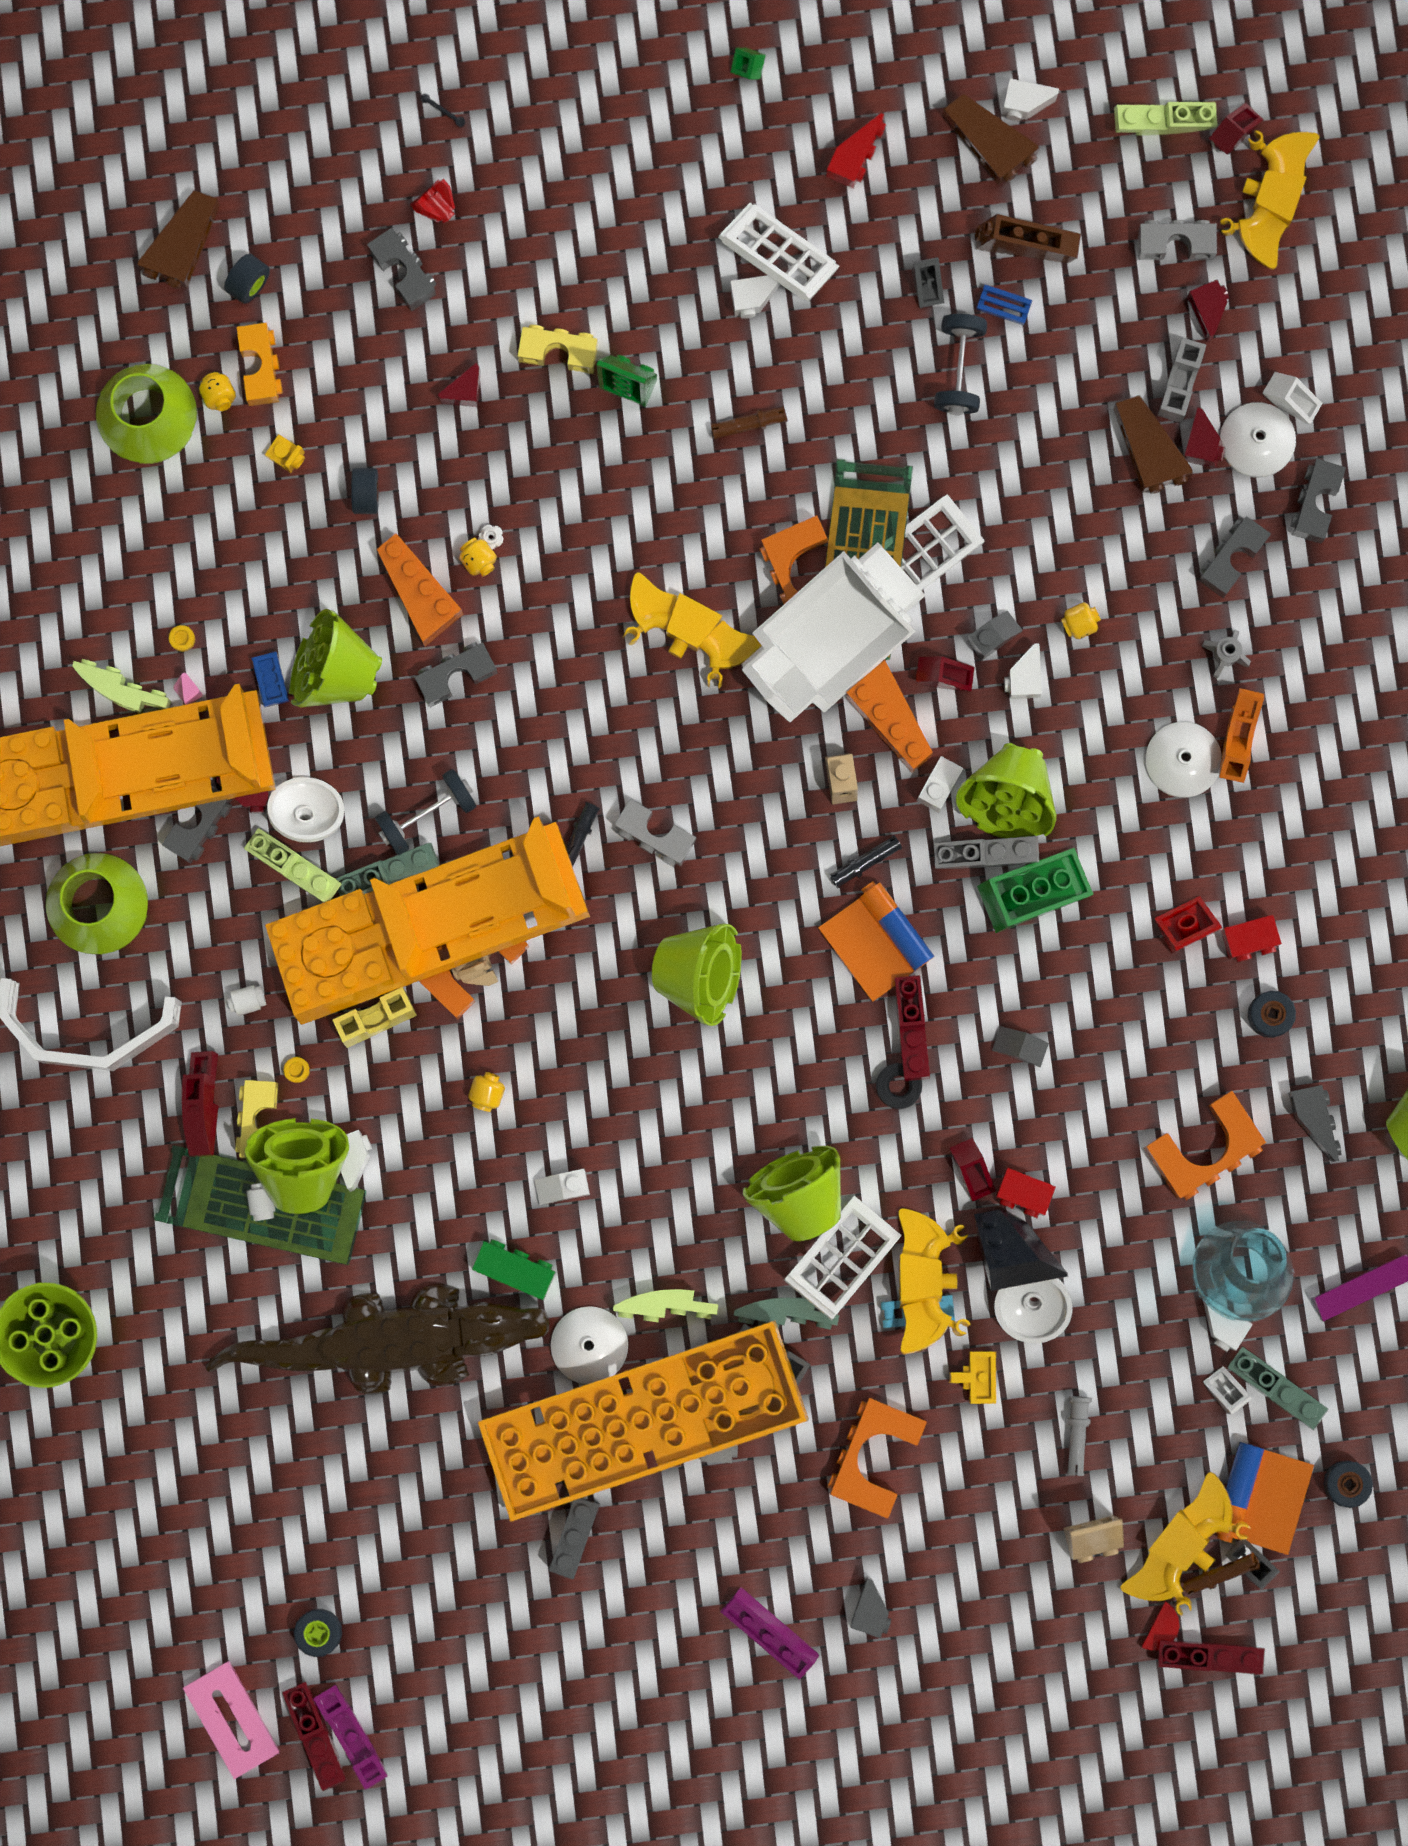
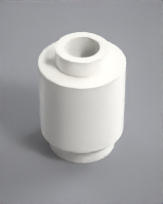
(246, 1000)
(260, 1203)

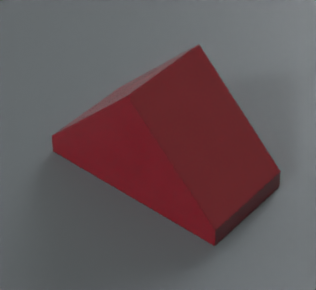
(464, 389)

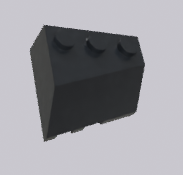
(1013, 1251)

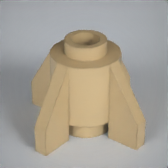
(476, 972)

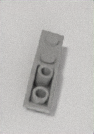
(986, 853)

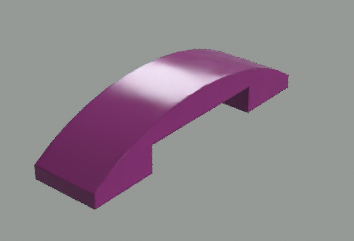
(351, 1737)

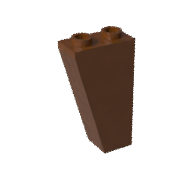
(990, 139)
(1027, 239)
(181, 242)
(1150, 447)

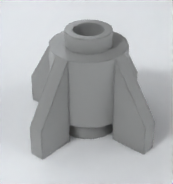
(1223, 657)

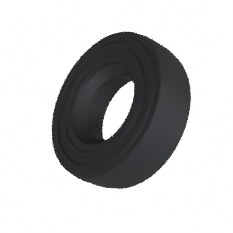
(888, 1097)

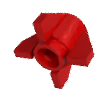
(436, 202)

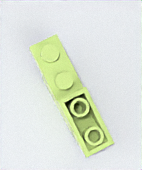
(1166, 119)
(111, 686)
(292, 866)
(654, 1305)

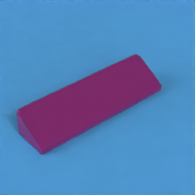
(1362, 1288)
(770, 1633)

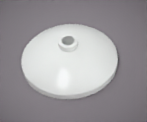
(1255, 456)
(1172, 773)
(307, 800)
(1034, 1320)
(608, 1339)

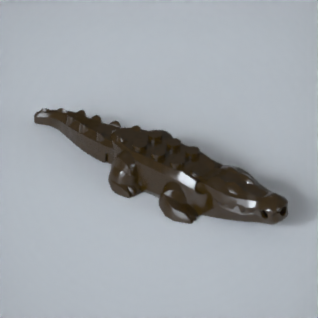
(374, 1342)

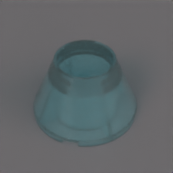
(1226, 1287)

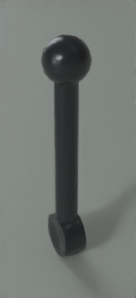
(460, 121)

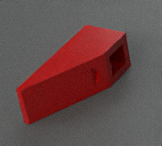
(852, 154)

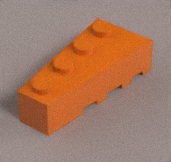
(422, 595)
(888, 713)

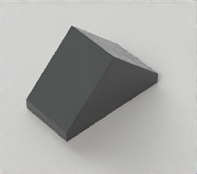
(928, 282)
(1020, 1046)
(1266, 1571)

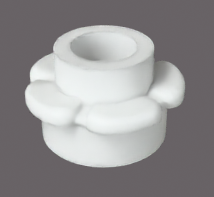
(496, 532)

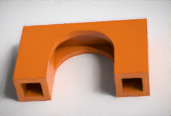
(787, 546)
(450, 993)
(1241, 1140)
(874, 1420)

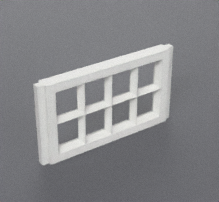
(816, 280)
(959, 522)
(812, 1293)

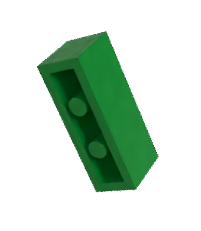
(514, 1269)

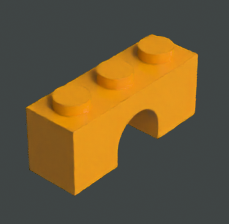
(262, 386)

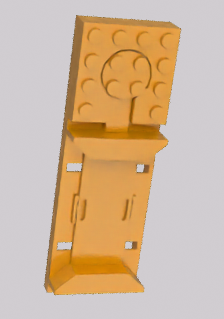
(162, 760)
(391, 936)
(676, 1408)

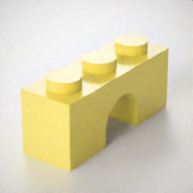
(537, 342)
(363, 1024)
(255, 1097)

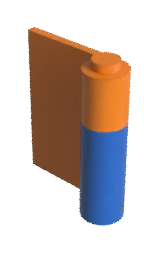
(876, 941)
(1267, 1495)

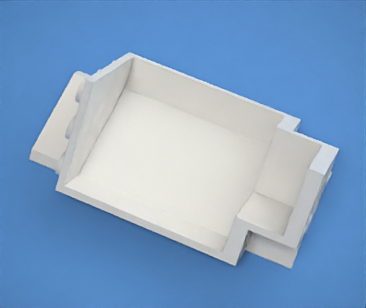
(833, 632)

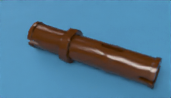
(749, 422)
(1220, 1574)

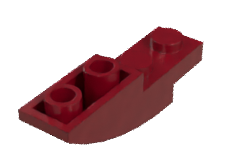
(912, 1028)
(198, 1109)
(1211, 1657)
(315, 1736)

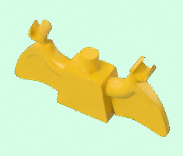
(1275, 194)
(689, 626)
(923, 1281)
(1183, 1544)

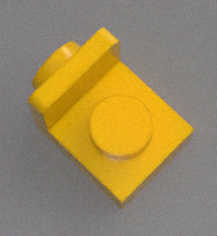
(285, 454)

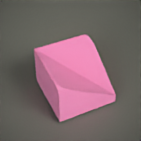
(187, 689)

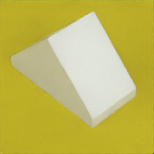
(1227, 1391)

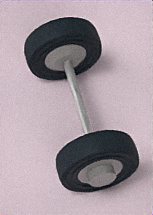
(963, 326)
(458, 791)

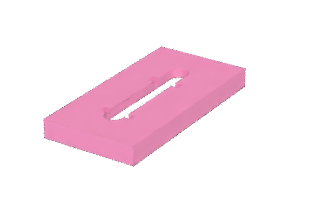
(227, 1681)

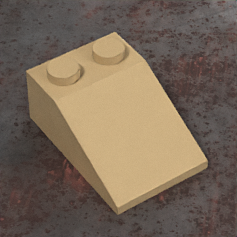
(1094, 1537)

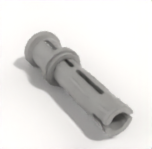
(1078, 1421)

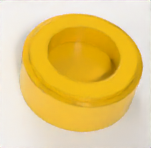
(182, 638)
(296, 1070)

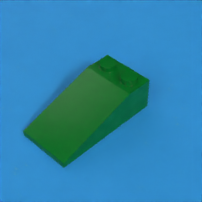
(626, 379)
(1034, 890)

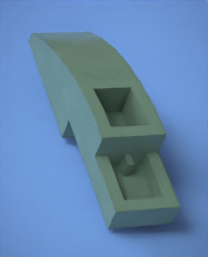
(390, 870)
(777, 1310)
(1277, 1388)

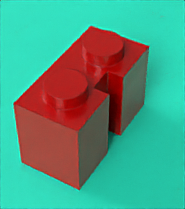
(1251, 937)
(1025, 1192)

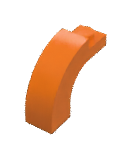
(1239, 735)

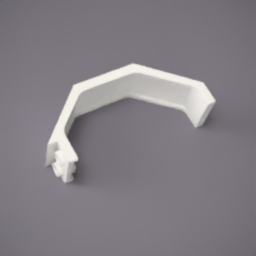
(8, 1004)

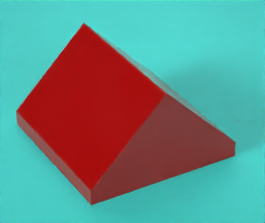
(1187, 924)

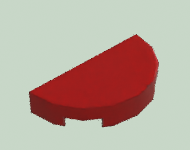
(1163, 1628)

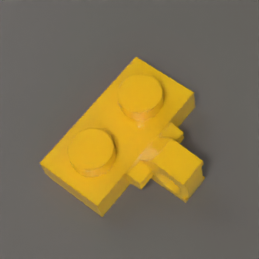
(978, 1377)

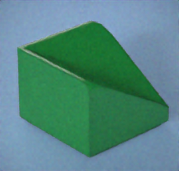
(748, 63)

